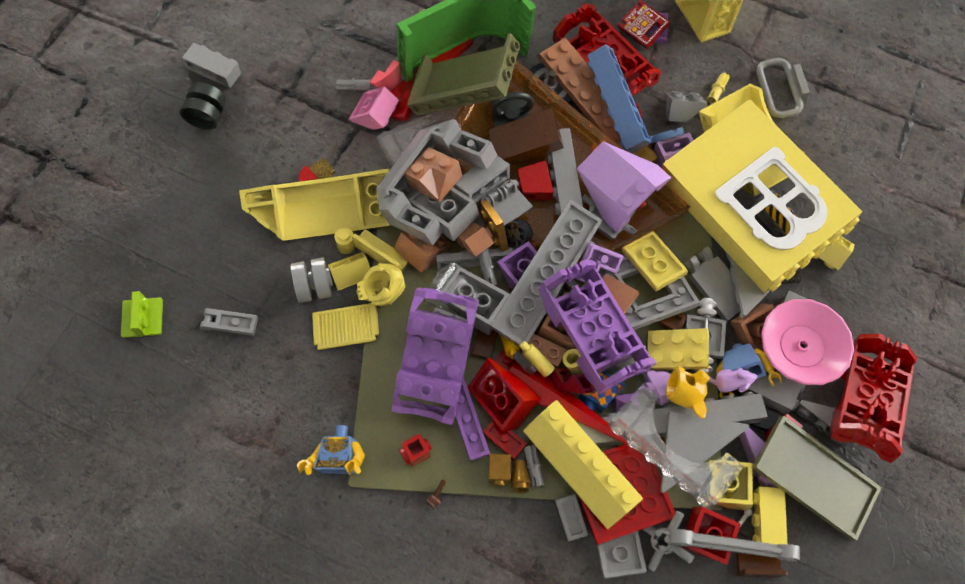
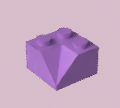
(515, 263)

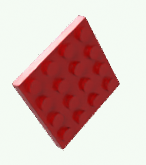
(646, 480)

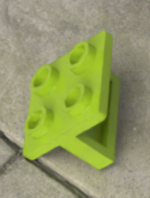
(141, 316)

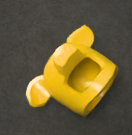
(688, 390)

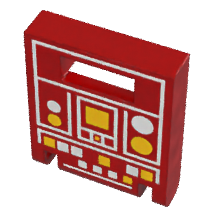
(639, 23)

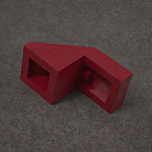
(572, 383)

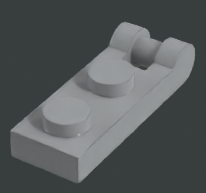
(229, 322)

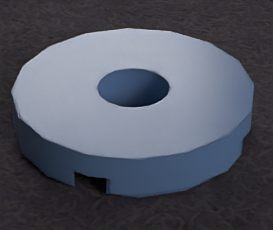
(666, 135)

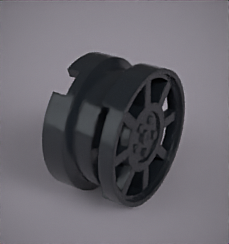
(518, 233)

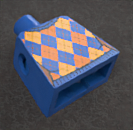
(603, 400)

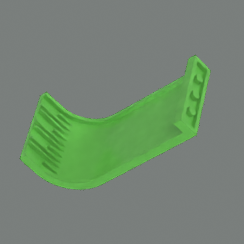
(454, 21)

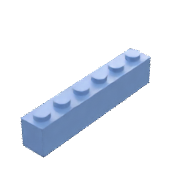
(619, 99)

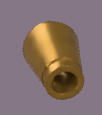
(520, 478)

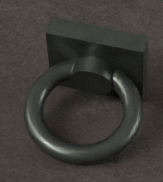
(511, 108)

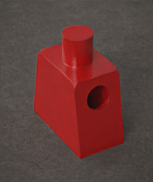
(535, 182)

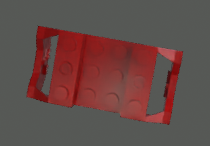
(634, 66)
(875, 396)

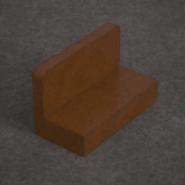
(759, 566)

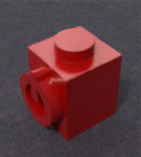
(415, 450)

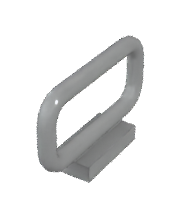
(796, 81)

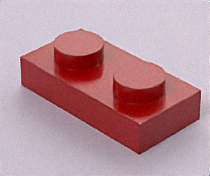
(506, 440)

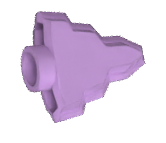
(657, 384)

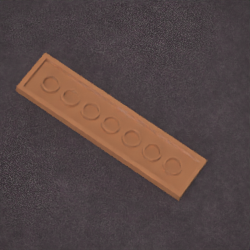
(579, 84)

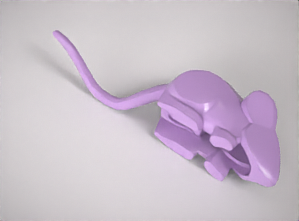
(731, 380)

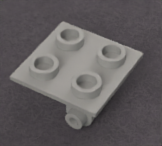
(508, 201)

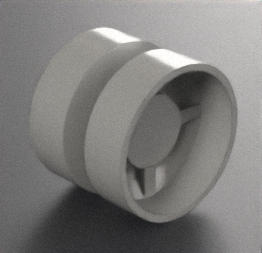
(317, 279)

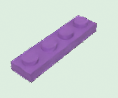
(470, 426)

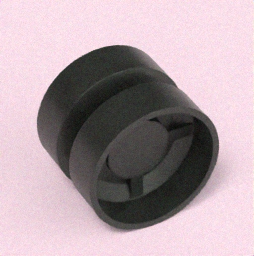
(203, 106)

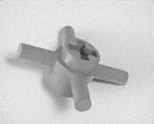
(663, 535)

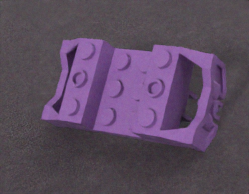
(595, 326)
(434, 357)

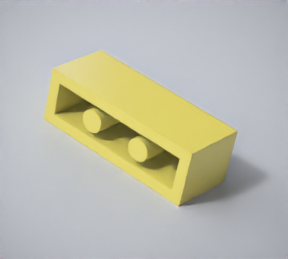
(769, 515)

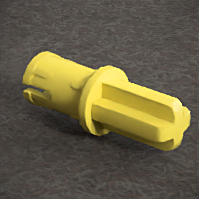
(718, 88)

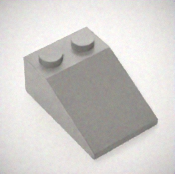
(453, 212)
(490, 297)

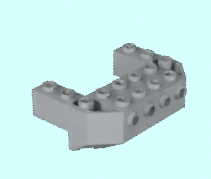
(394, 188)

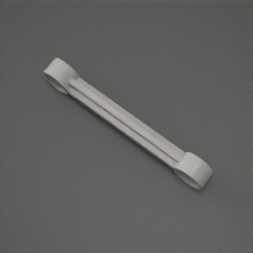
(781, 551)

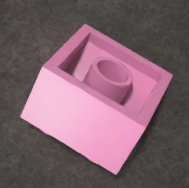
(374, 108)

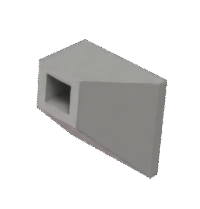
(683, 107)

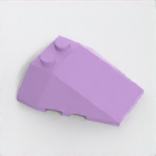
(619, 182)

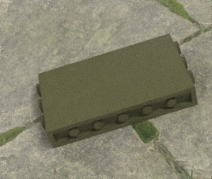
(463, 79)

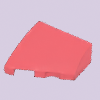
(390, 78)

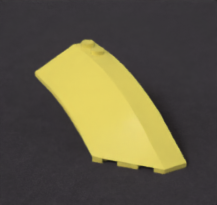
(317, 205)

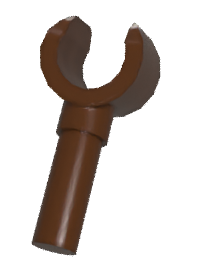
(433, 501)

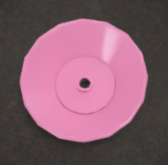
(819, 329)

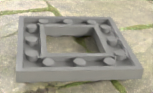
(680, 298)

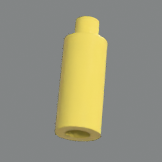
(536, 358)

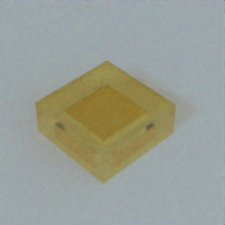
(322, 169)

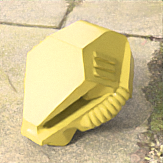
(381, 285)

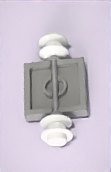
(716, 329)

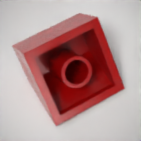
(711, 523)

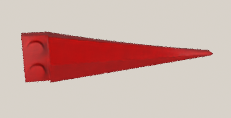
(548, 392)

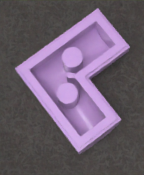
(603, 258)

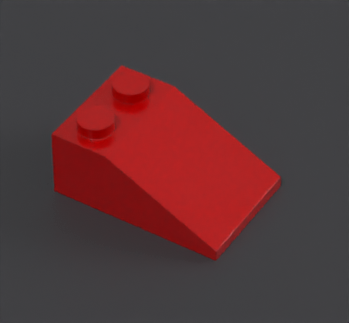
(502, 395)

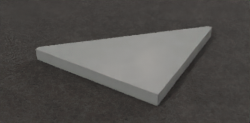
(746, 291)
(697, 438)

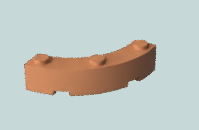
(475, 239)

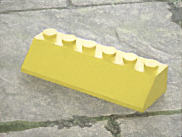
(582, 464)

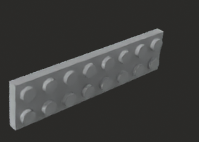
(558, 251)

